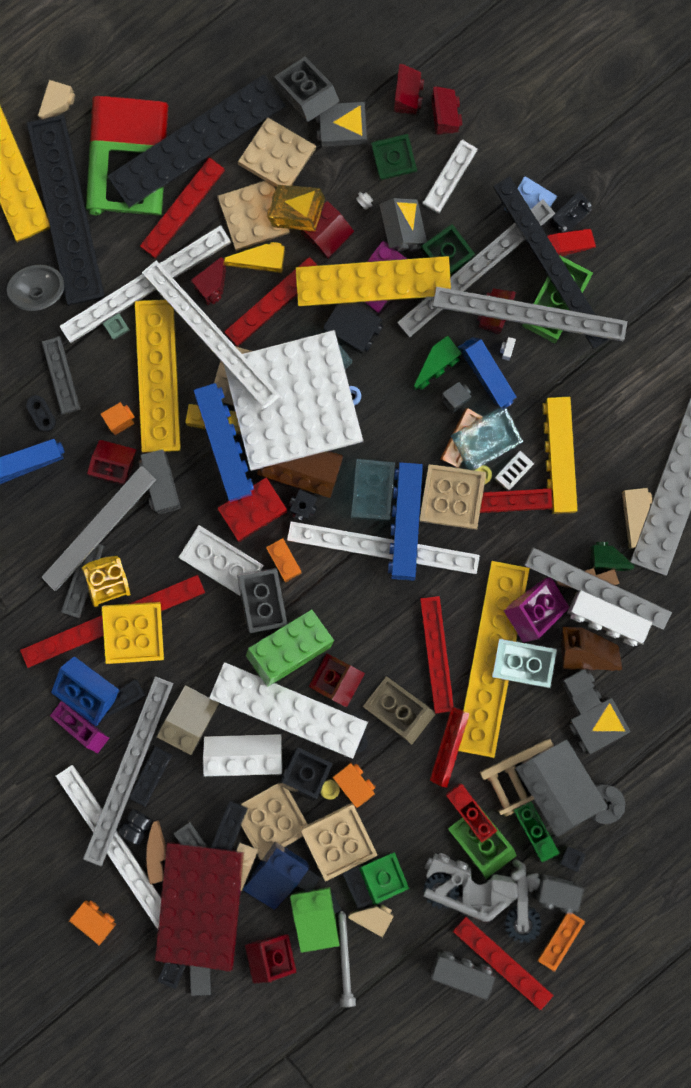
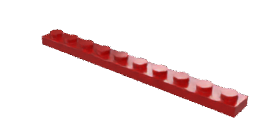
(94, 629)

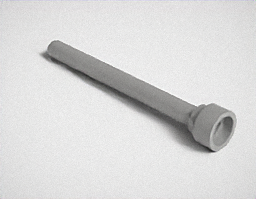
(347, 997)

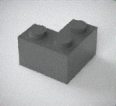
(580, 691)

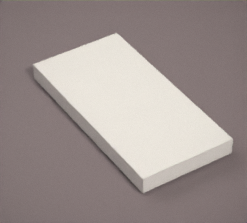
(218, 559)

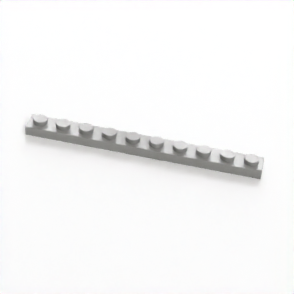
(474, 269)
(530, 314)
(128, 771)

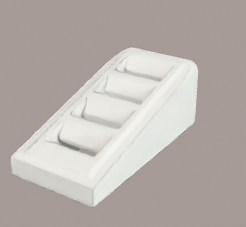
(504, 483)

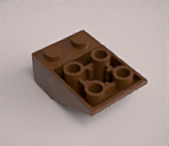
(588, 651)

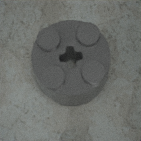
(615, 804)

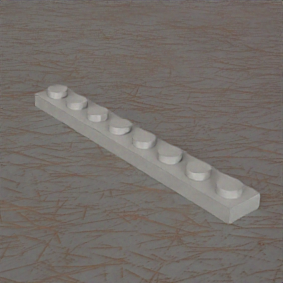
(597, 587)

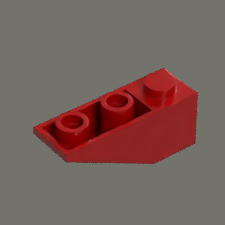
(471, 812)

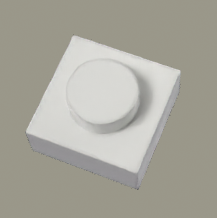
(507, 348)

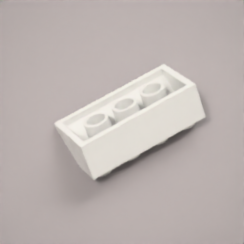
(242, 755)

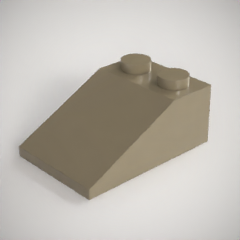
(399, 710)
(188, 720)

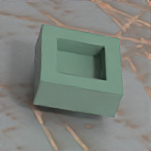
(116, 326)

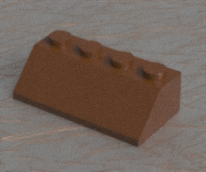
(311, 473)

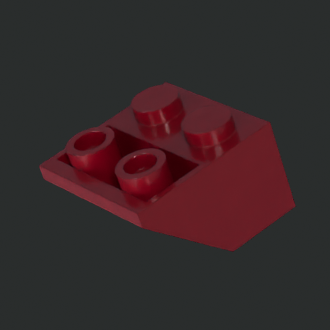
(112, 462)

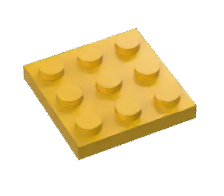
(133, 632)

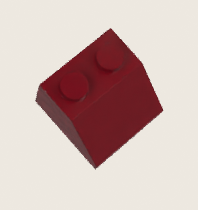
(407, 90)
(445, 110)
(330, 231)
(211, 282)
(493, 324)
(336, 680)
(270, 959)

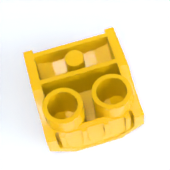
(105, 579)

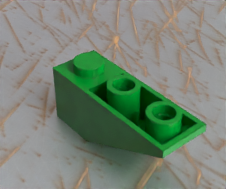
(440, 357)
(536, 832)

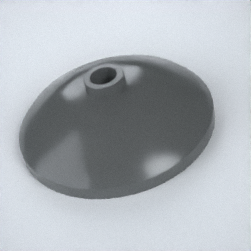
(35, 287)

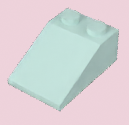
(524, 663)

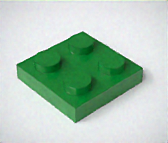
(383, 878)

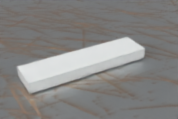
(450, 176)

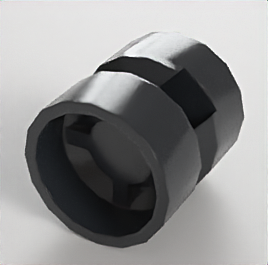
(136, 825)

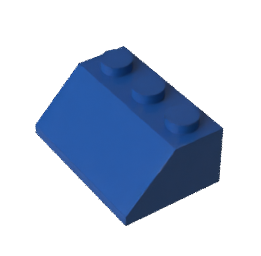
(84, 690)

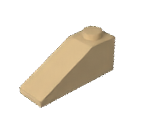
(636, 508)

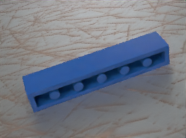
(223, 442)
(406, 521)

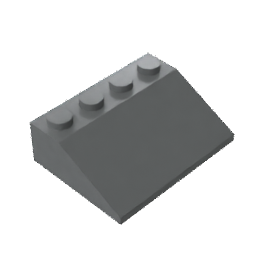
(561, 788)

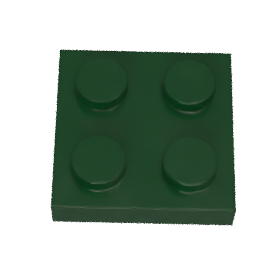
(394, 157)

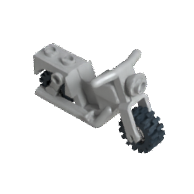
(487, 899)

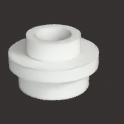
(365, 200)

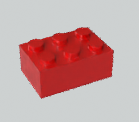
(253, 512)

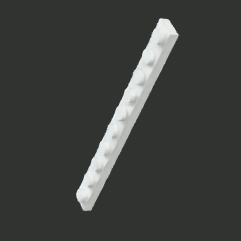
(142, 287)
(210, 334)
(380, 547)
(118, 849)

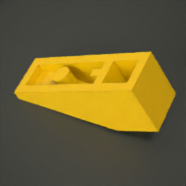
(264, 257)

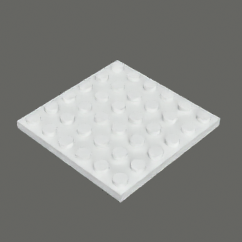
(312, 405)

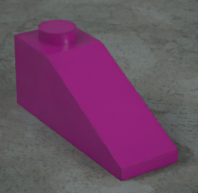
(79, 727)

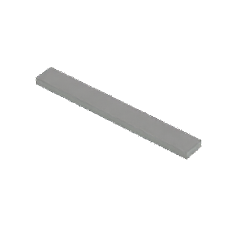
(98, 528)

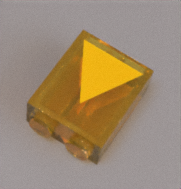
(296, 207)

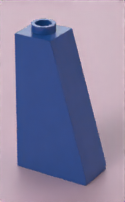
(487, 372)
(30, 459)

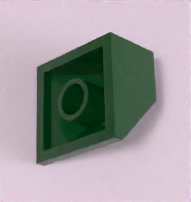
(608, 558)

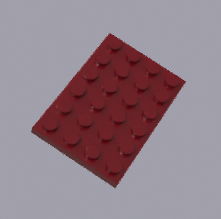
(199, 906)

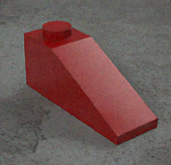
(572, 242)

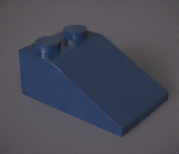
(276, 876)

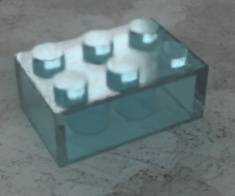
(487, 438)
(372, 490)

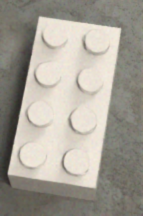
(609, 618)

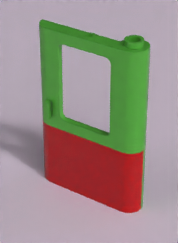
(127, 127)

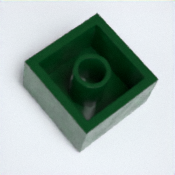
(450, 244)

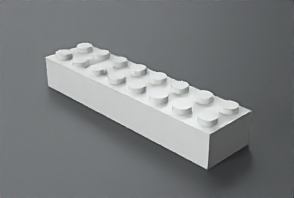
(288, 710)

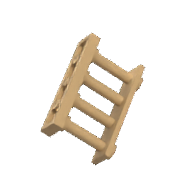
(509, 766)

